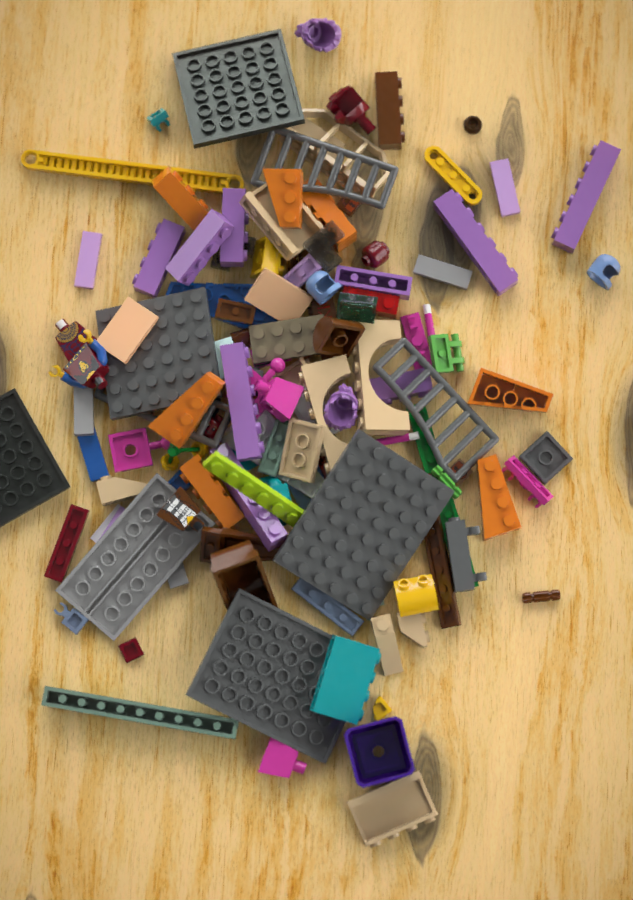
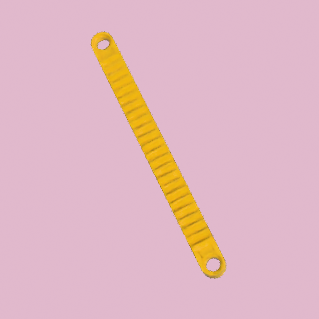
(124, 171)

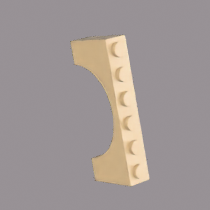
(318, 380)
(373, 414)

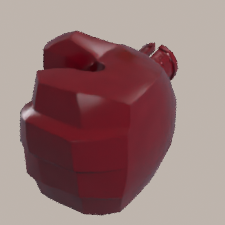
(350, 109)

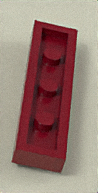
(66, 543)

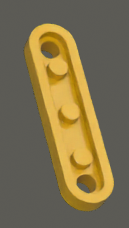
(453, 175)

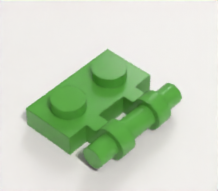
(441, 353)

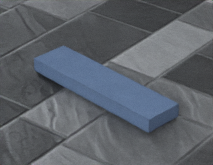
(328, 606)

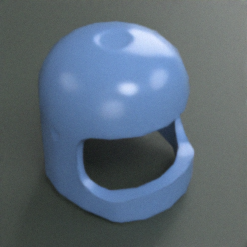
(603, 270)
(322, 286)

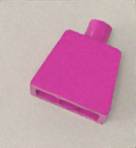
(279, 397)
(281, 760)

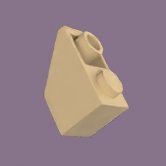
(413, 628)

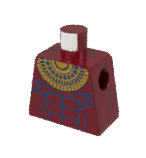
(68, 337)

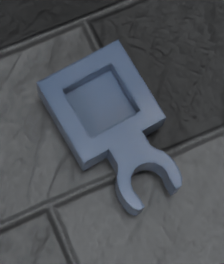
(73, 619)

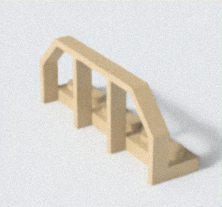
(328, 162)

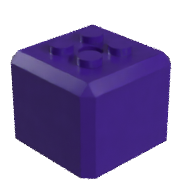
(397, 756)

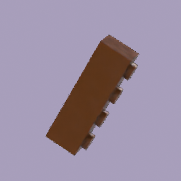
(388, 110)

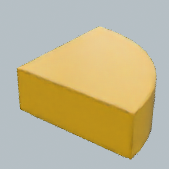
(380, 709)

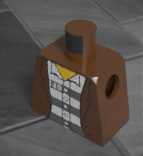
(181, 511)

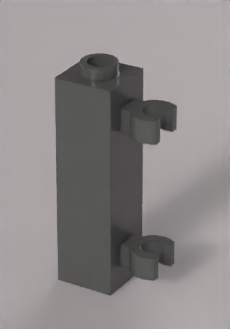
(459, 555)

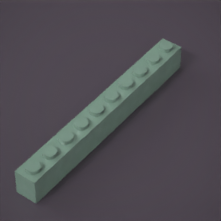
(140, 712)

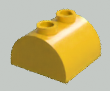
(266, 256)
(415, 595)

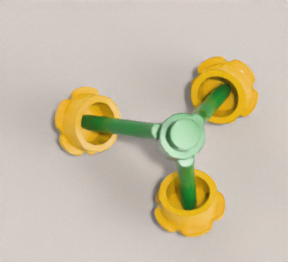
(170, 460)

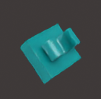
(158, 117)

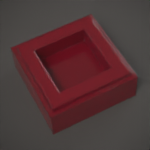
(131, 650)

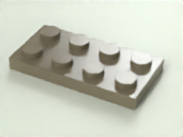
(283, 339)

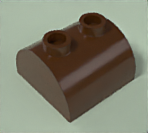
(336, 336)

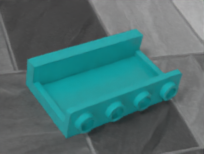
(345, 679)

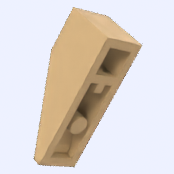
(117, 489)
(387, 644)

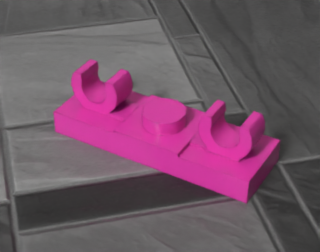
(416, 336)
(527, 481)

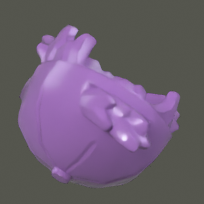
(319, 34)
(341, 409)

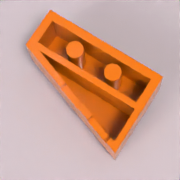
(287, 195)

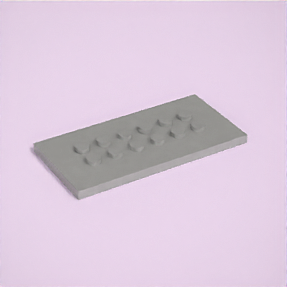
(130, 561)

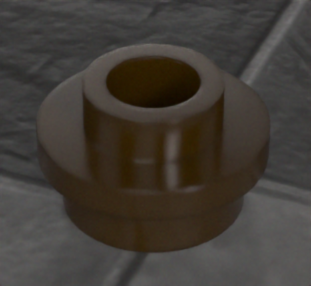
(472, 119)

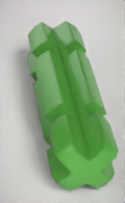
(445, 479)

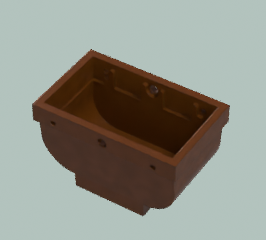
(242, 569)

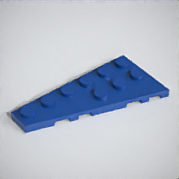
(226, 291)

